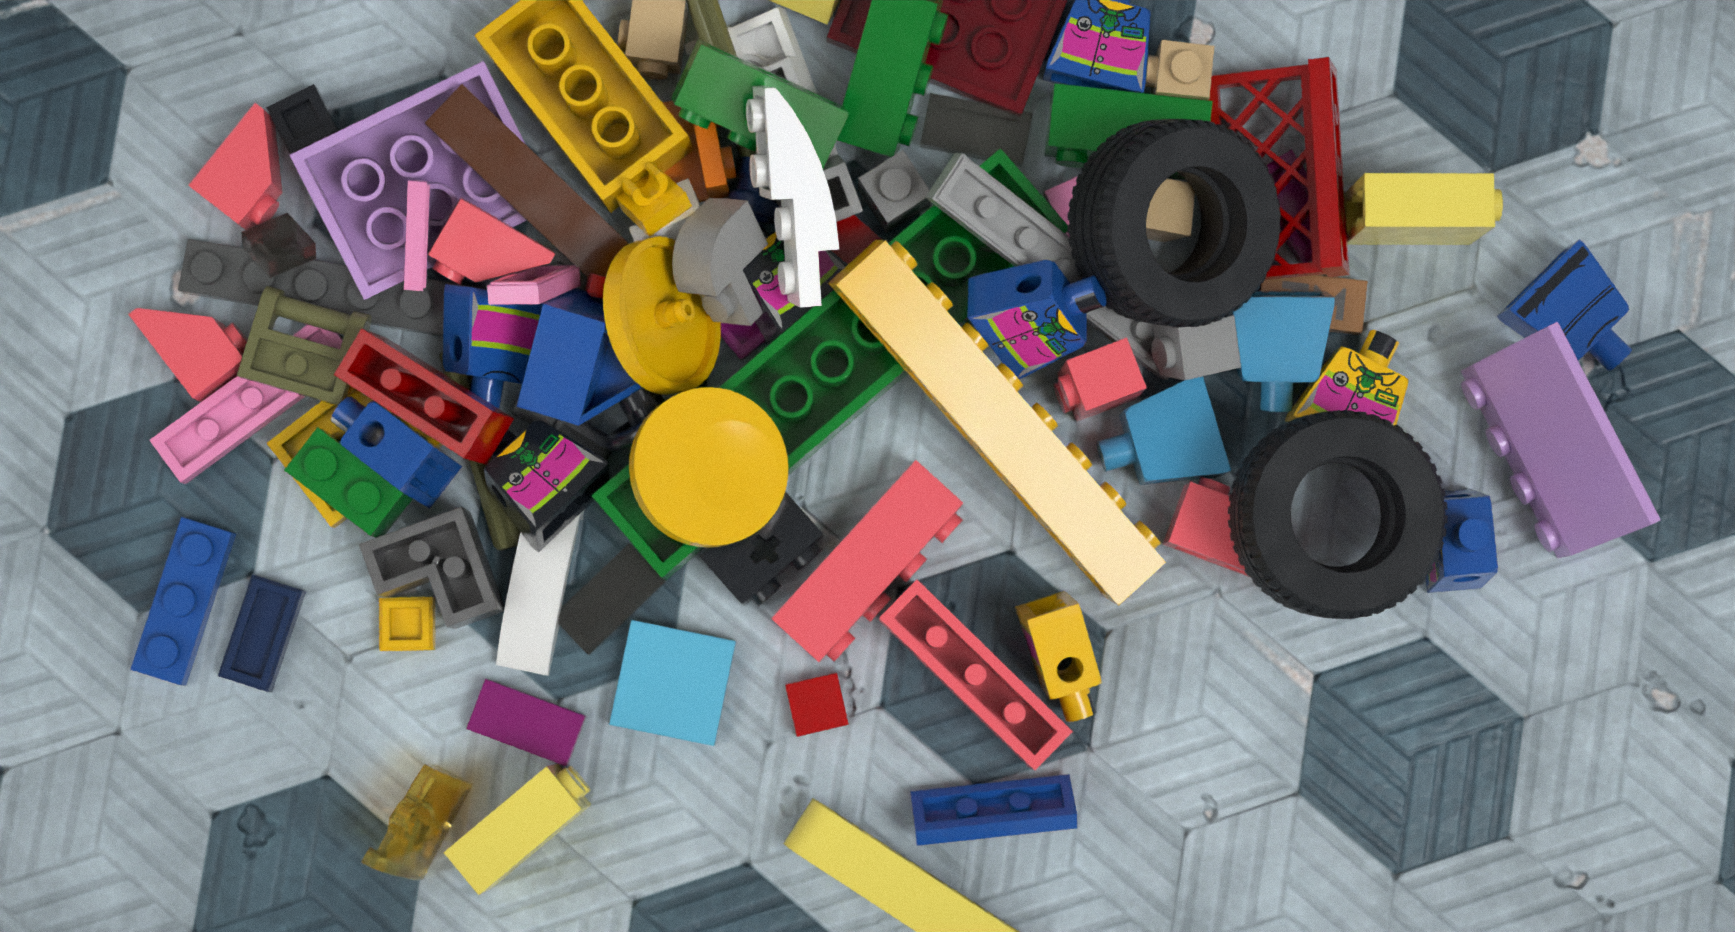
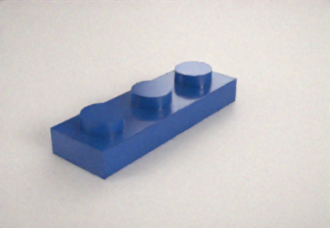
(183, 601)
(993, 810)

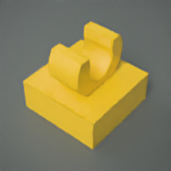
(653, 200)

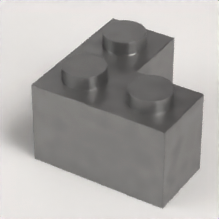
(441, 552)

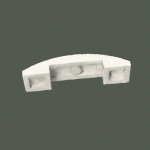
(535, 602)

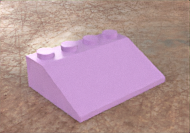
(364, 173)
(1558, 444)

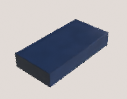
(261, 633)

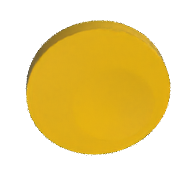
(655, 330)
(708, 467)

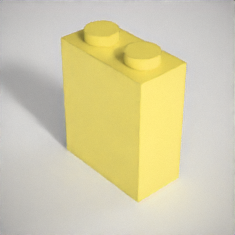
(1421, 208)
(519, 826)

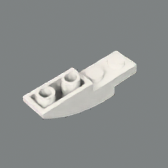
(791, 171)

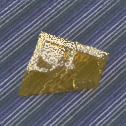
(419, 823)

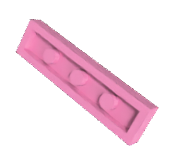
(227, 418)

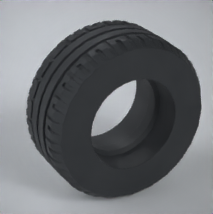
(1236, 221)
(1409, 509)

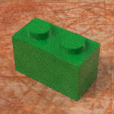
(347, 484)

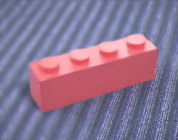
(868, 561)
(975, 675)

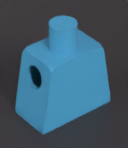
(1282, 342)
(1168, 437)

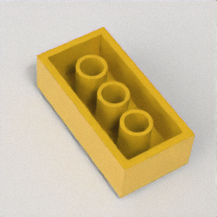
(584, 93)

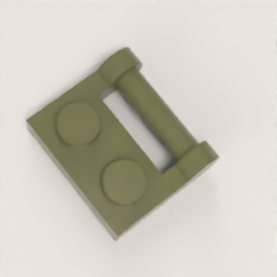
(295, 362)

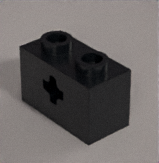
(758, 581)

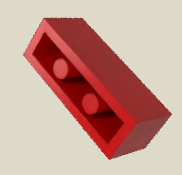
(423, 396)

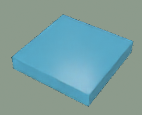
(672, 683)

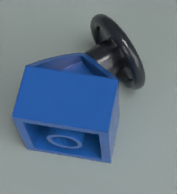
(576, 371)

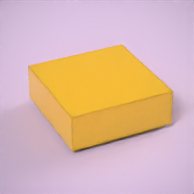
(407, 624)

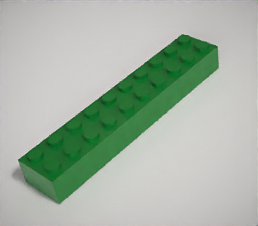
(830, 363)

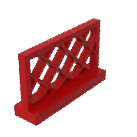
(1321, 157)

